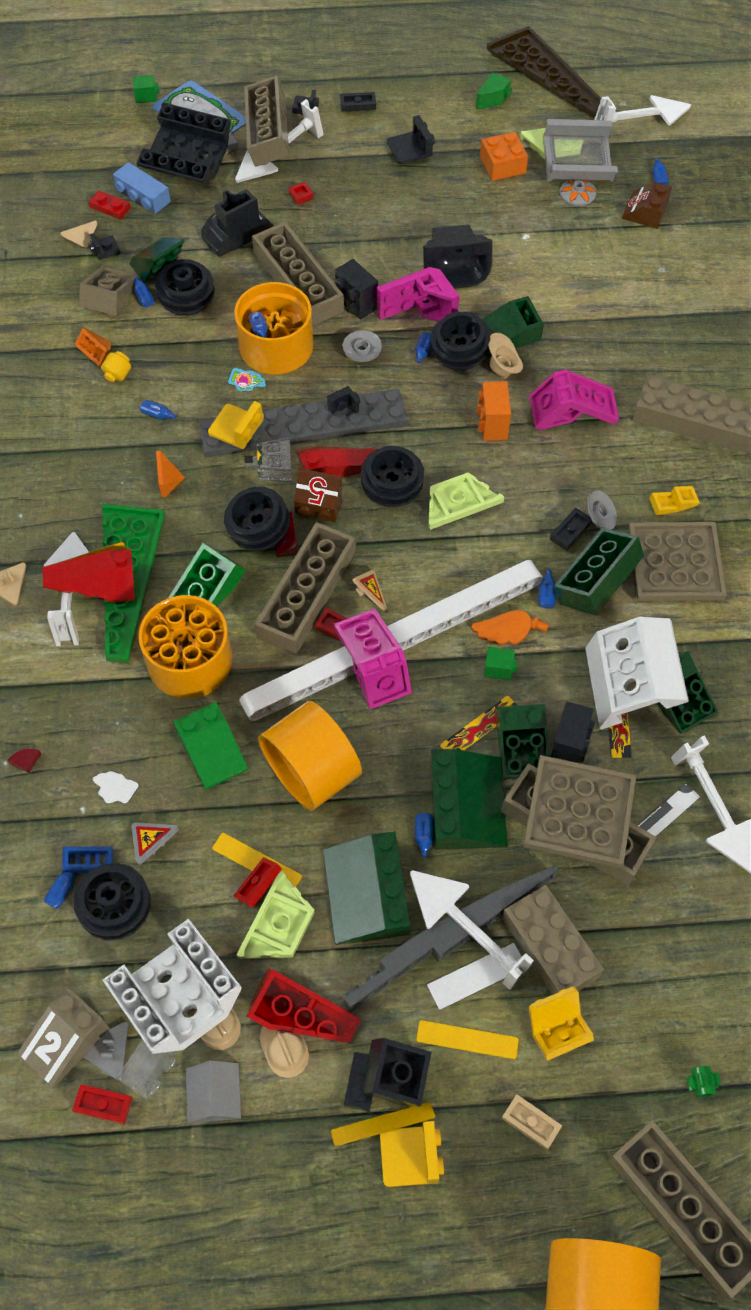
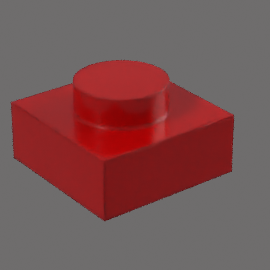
(301, 193)

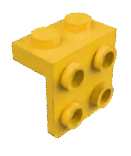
(236, 424)
(559, 1023)
(411, 1156)

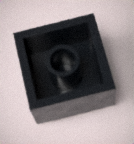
(358, 288)
(573, 733)
(396, 1072)

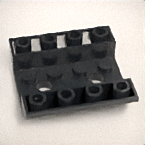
(192, 135)

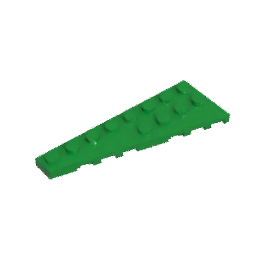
(141, 533)

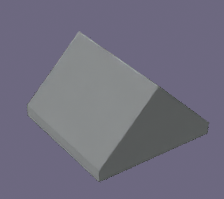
(213, 1092)

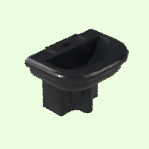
(234, 222)
(459, 255)

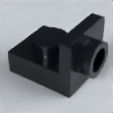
(313, 101)
(103, 247)
(343, 398)

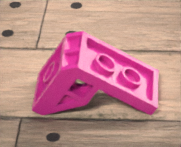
(414, 291)
(569, 395)
(375, 658)

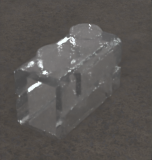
(144, 1070)

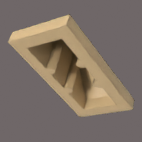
(80, 234)

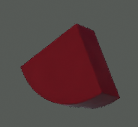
(24, 759)

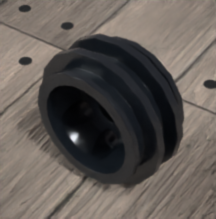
(184, 287)
(461, 331)
(390, 466)
(261, 527)
(108, 881)

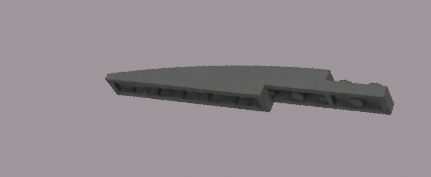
(444, 937)

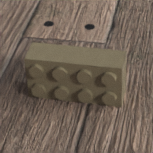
(552, 942)

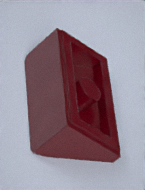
(288, 544)

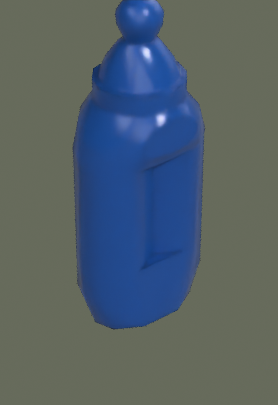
(660, 173)
(143, 293)
(258, 324)
(423, 346)
(156, 410)
(547, 593)
(424, 832)
(60, 889)

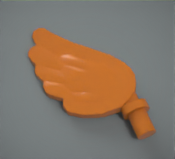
(508, 627)

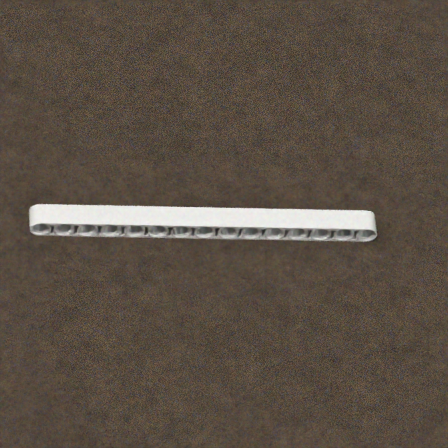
(407, 631)

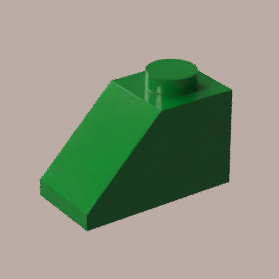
(493, 91)

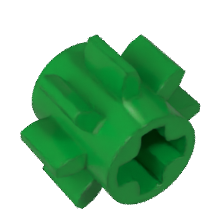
(703, 1081)

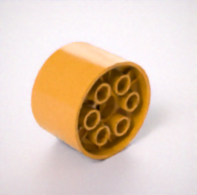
(284, 311)
(188, 617)
(310, 755)
(601, 1276)

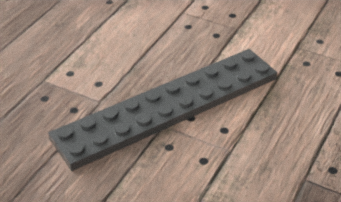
(315, 422)

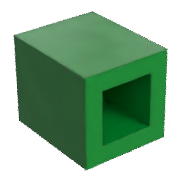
(145, 89)
(500, 663)

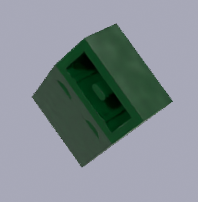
(155, 257)
(517, 321)
(700, 702)
(521, 737)

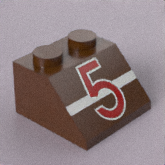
(648, 204)
(318, 495)

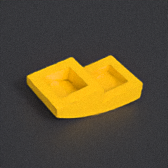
(677, 500)

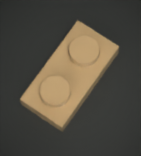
(531, 1122)

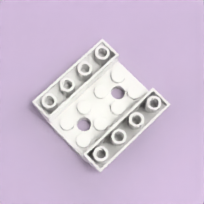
(648, 660)
(196, 982)

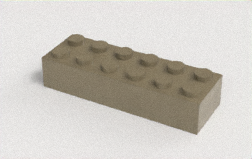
(266, 121)
(293, 264)
(695, 414)
(305, 588)
(639, 841)
(686, 1209)

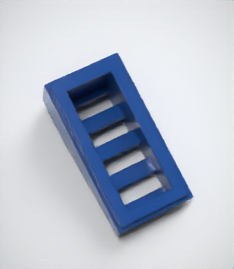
(77, 852)

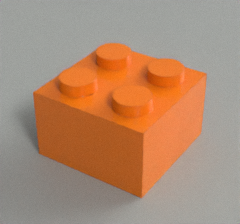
(503, 156)
(494, 411)

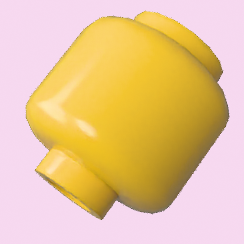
(116, 366)

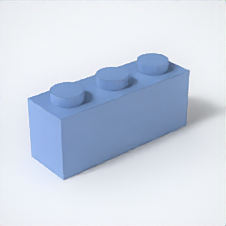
(141, 188)

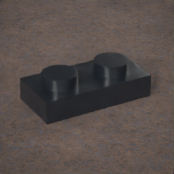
(358, 101)
(571, 529)
(353, 1098)

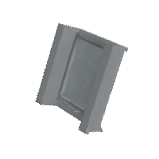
(578, 150)

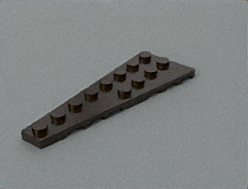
(537, 60)

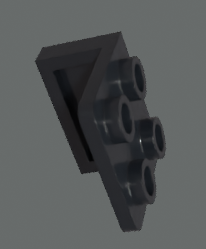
(414, 144)

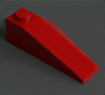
(333, 460)
(98, 575)
(292, 1008)

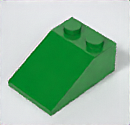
(209, 576)
(210, 745)

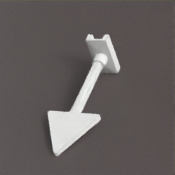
(668, 109)
(310, 123)
(62, 620)
(736, 839)
(438, 897)

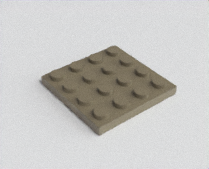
(678, 562)
(580, 811)

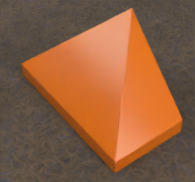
(93, 346)
(168, 474)

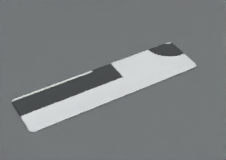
(669, 810)

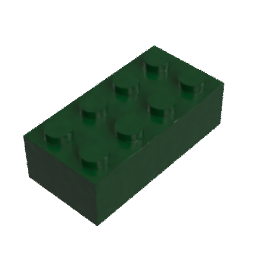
(599, 571)

